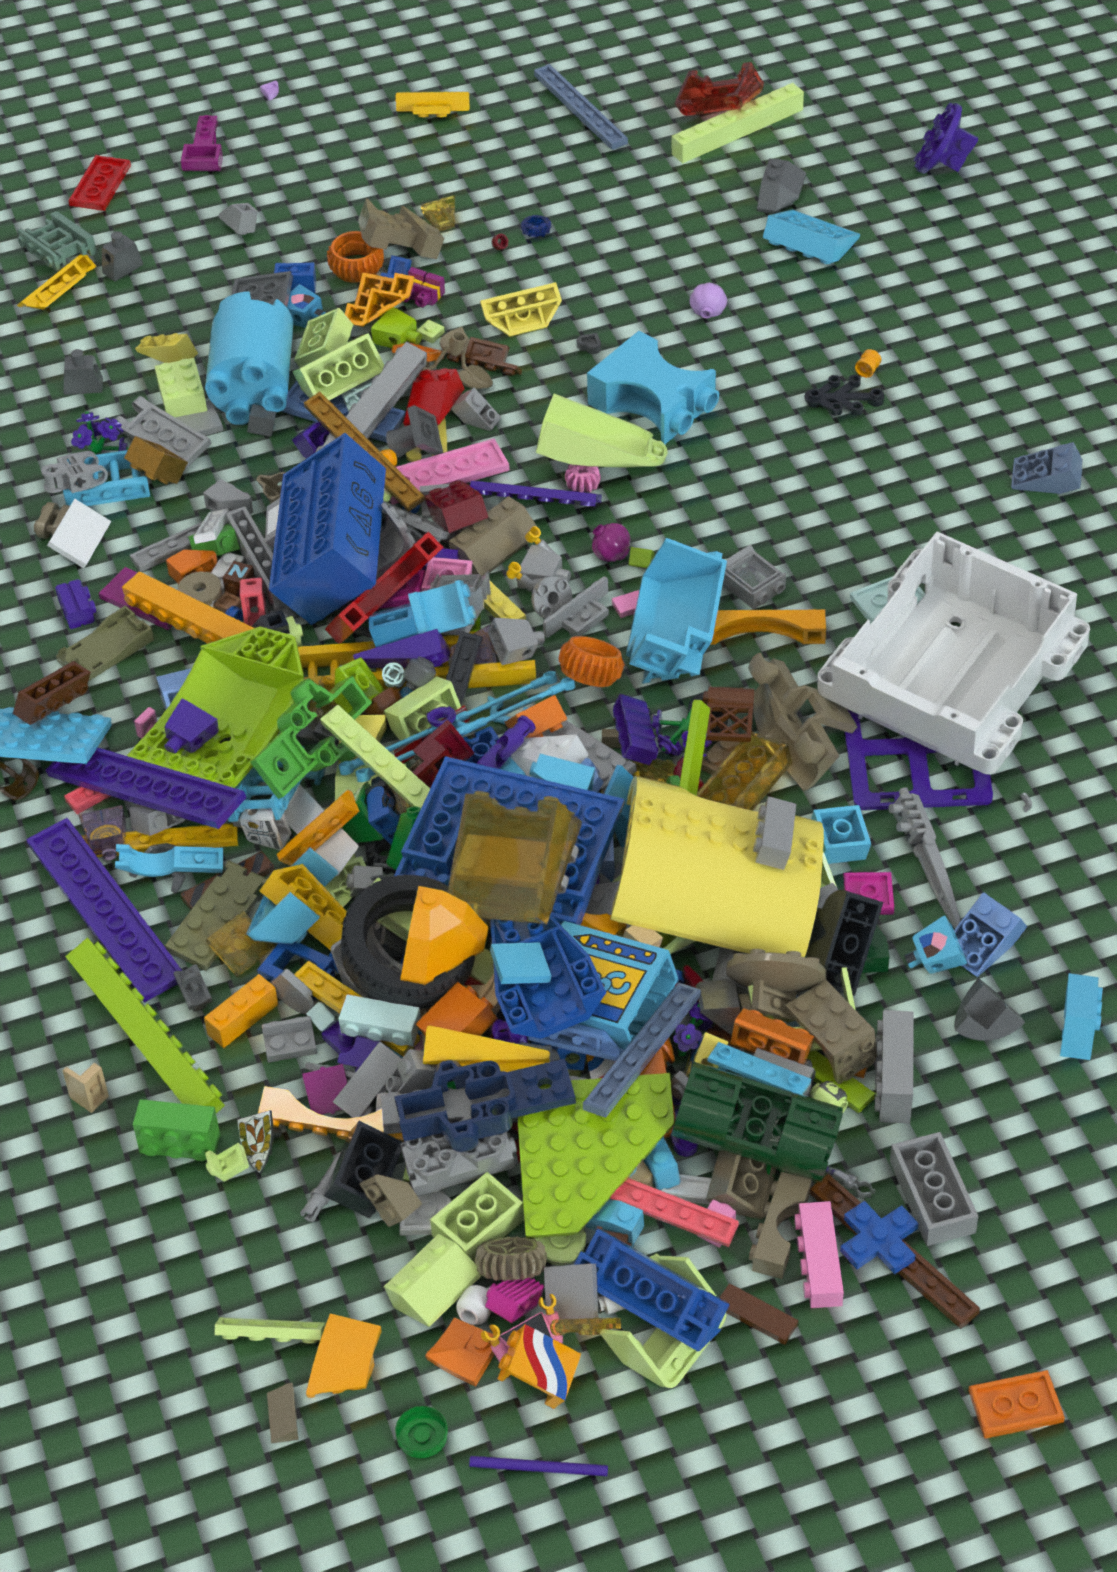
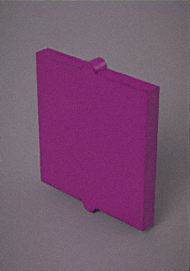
(323, 1088)

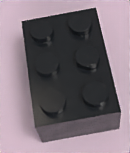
(362, 1157)

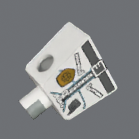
(263, 829)

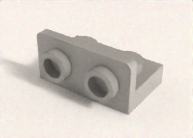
(289, 1039)

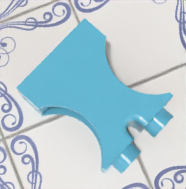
(645, 384)

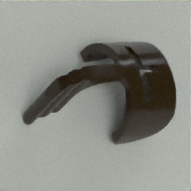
(17, 789)

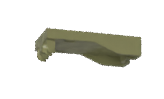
(109, 643)

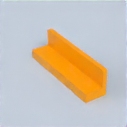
(320, 828)

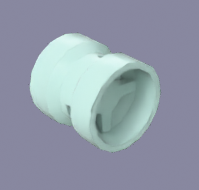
(394, 678)

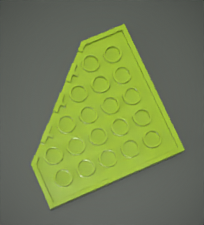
(580, 1158)

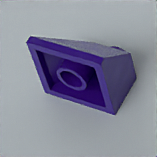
(311, 439)

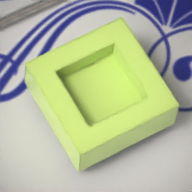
(431, 331)

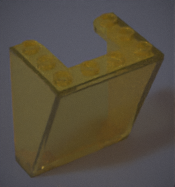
(510, 859)

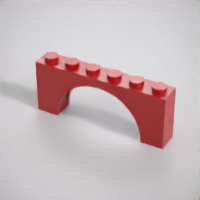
(385, 587)

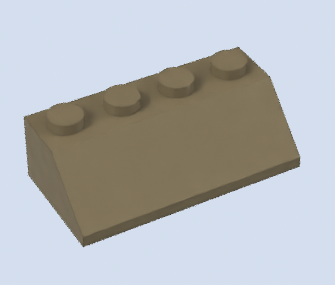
(494, 538)
(741, 1184)

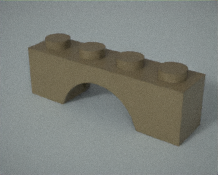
(772, 1250)

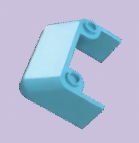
(290, 917)

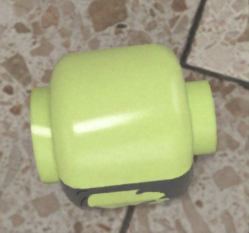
(830, 1093)

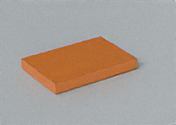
(1016, 1404)

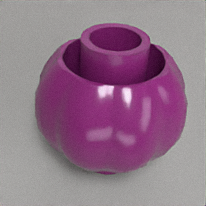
(611, 542)

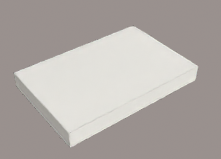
(79, 533)

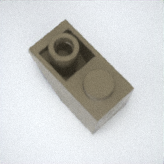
(391, 1198)

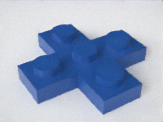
(879, 1237)

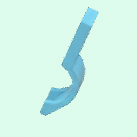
(175, 860)

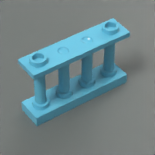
(112, 490)
(250, 786)
(757, 1069)

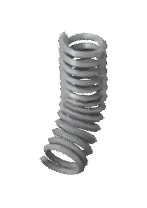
(1027, 803)

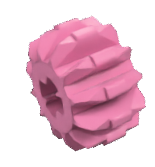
(582, 478)

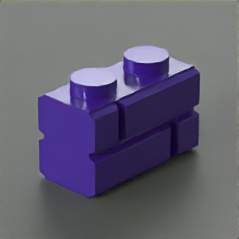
(75, 603)

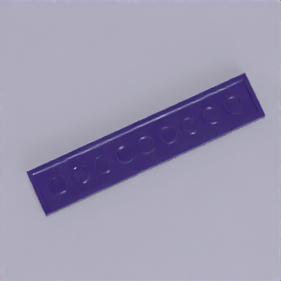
(152, 787)
(105, 908)

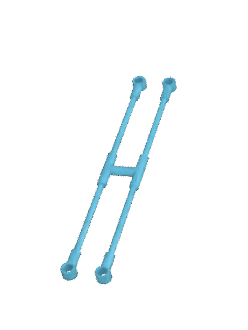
(463, 728)

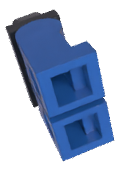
(382, 808)

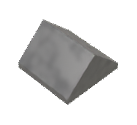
(719, 1002)

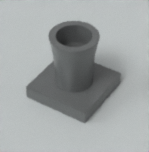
(421, 434)

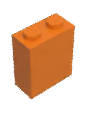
(460, 1011)

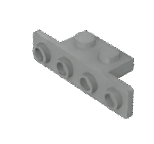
(579, 613)

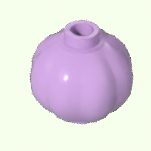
(708, 300)

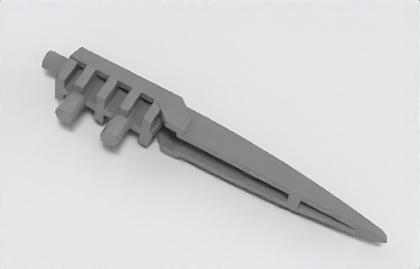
(917, 824)

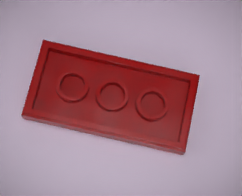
(99, 183)

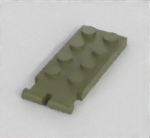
(216, 907)

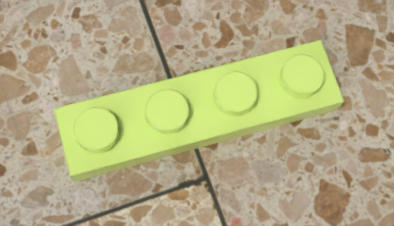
(260, 1329)

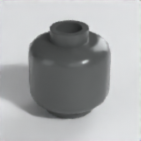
(418, 672)

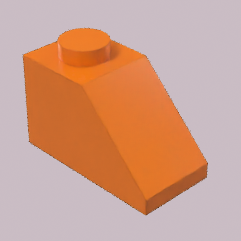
(189, 562)

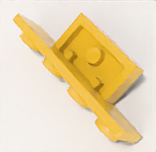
(432, 102)

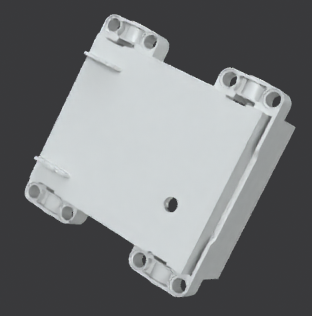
(951, 682)

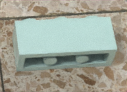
(379, 1020)

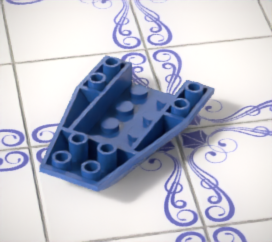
(548, 1007)

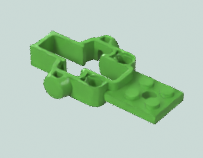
(288, 749)

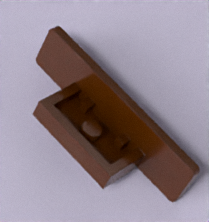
(487, 354)

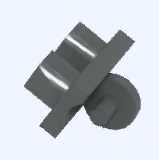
(193, 988)

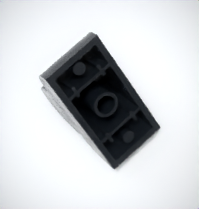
(844, 935)

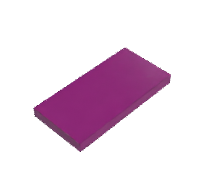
(114, 595)

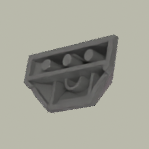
(779, 186)

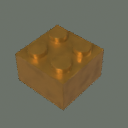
(155, 461)

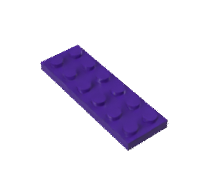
(543, 494)

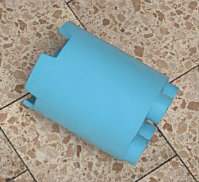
(249, 356)

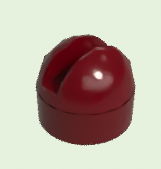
(502, 244)

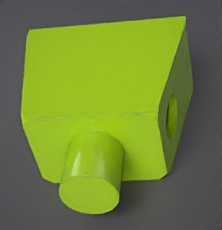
(395, 328)

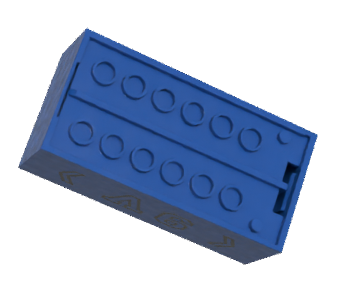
(328, 529)

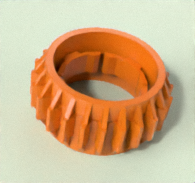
(352, 269)
(591, 661)

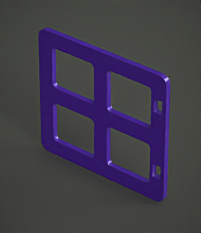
(860, 748)

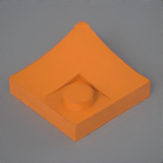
(462, 1352)

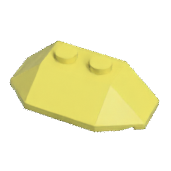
(522, 310)

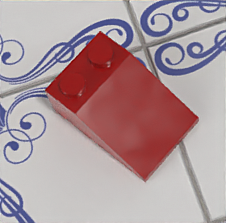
(435, 392)

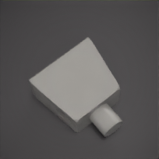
(514, 639)

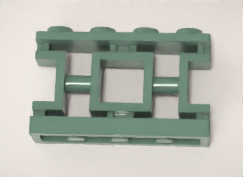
(57, 241)

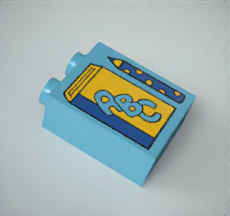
(634, 979)

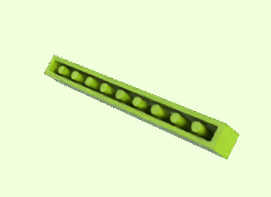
(142, 1027)

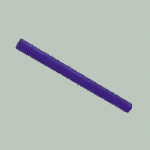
(538, 1466)

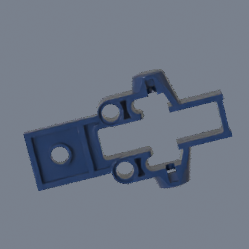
(490, 1116)

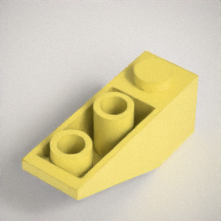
(167, 347)

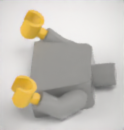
(537, 564)

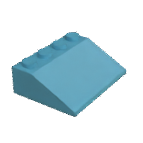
(809, 236)

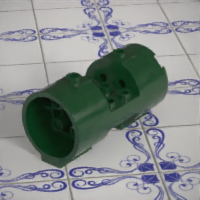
(757, 1121)

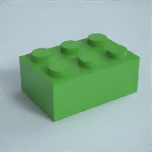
(176, 1129)

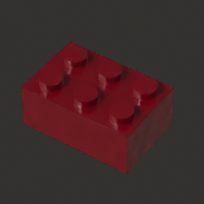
(456, 506)

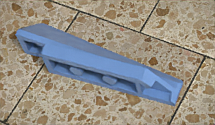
(584, 1040)

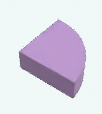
(270, 90)

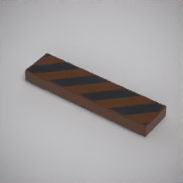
(257, 863)

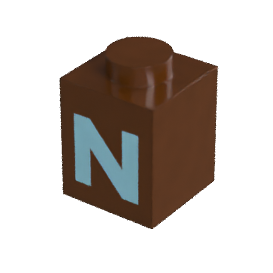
(234, 574)

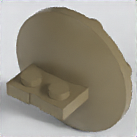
(775, 978)

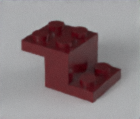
(432, 751)

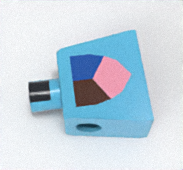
(936, 948)

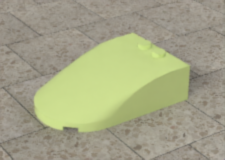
(595, 439)

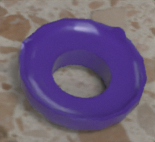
(441, 712)

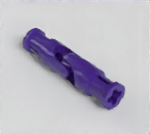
(508, 743)

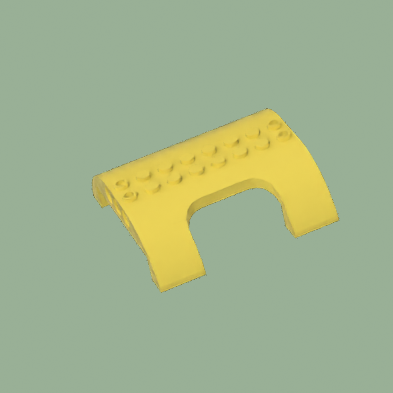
(697, 877)

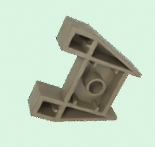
(400, 229)

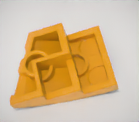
(343, 1356)

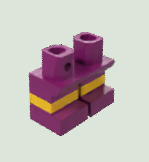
(426, 287)

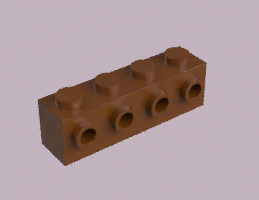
(51, 693)

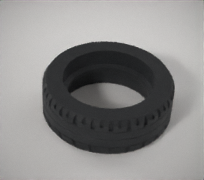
(370, 976)

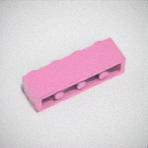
(820, 1255)

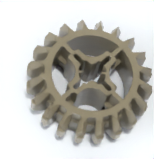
(510, 1258)

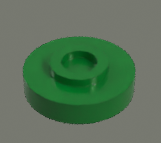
(421, 1432)

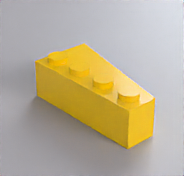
(313, 894)

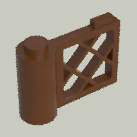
(729, 702)

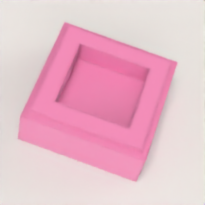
(145, 722)

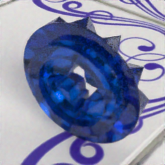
(541, 225)

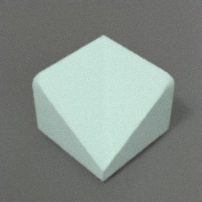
(322, 1016)

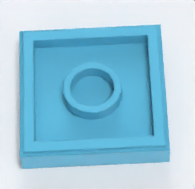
(520, 963)

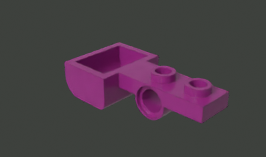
(204, 152)

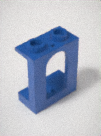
(284, 953)

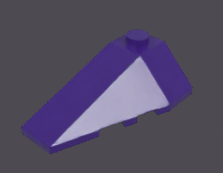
(427, 645)

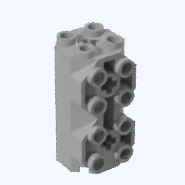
(436, 1166)

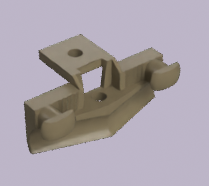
(775, 715)

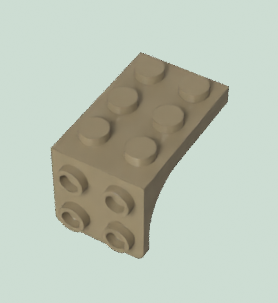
(836, 1028)

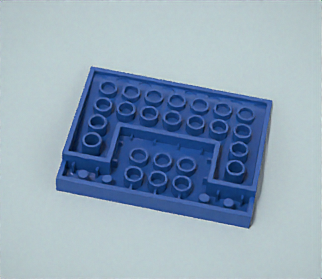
(434, 835)

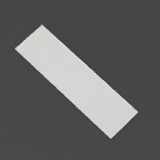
(301, 812)

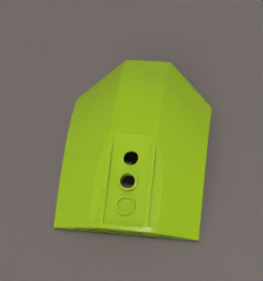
(244, 686)

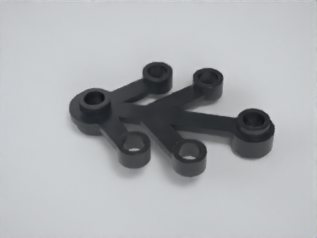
(821, 397)

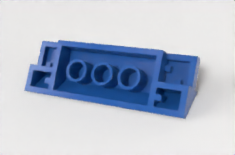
(654, 1291)

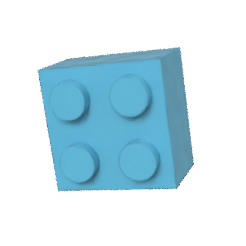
(844, 833)

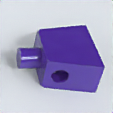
(189, 728)

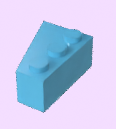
(1081, 1016)

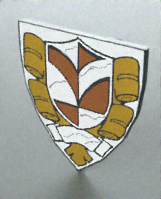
(256, 1137)

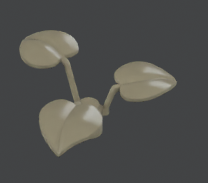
(457, 343)

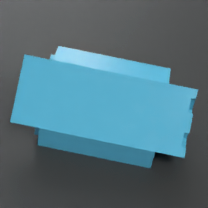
(676, 611)

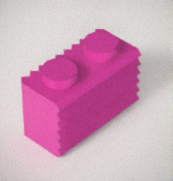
(514, 1298)

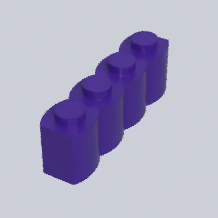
(635, 729)

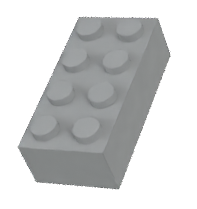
(894, 1066)
(933, 1189)

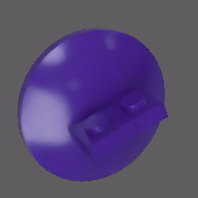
(945, 142)

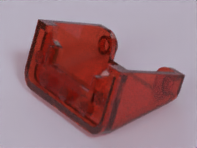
(703, 96)

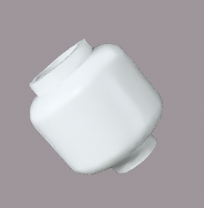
(472, 1305)

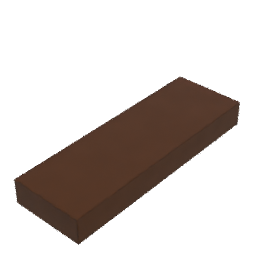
(759, 1314)

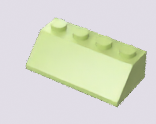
(340, 368)

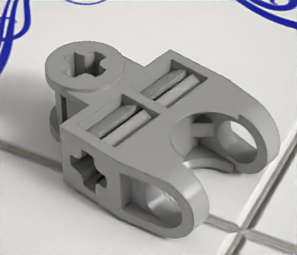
(66, 475)

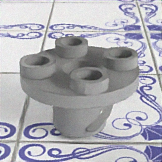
(550, 595)

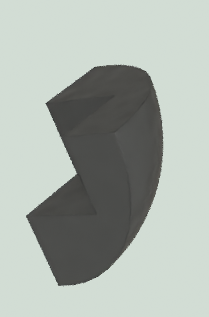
(985, 1014)

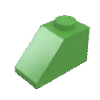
(224, 543)

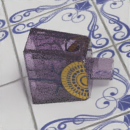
(104, 830)

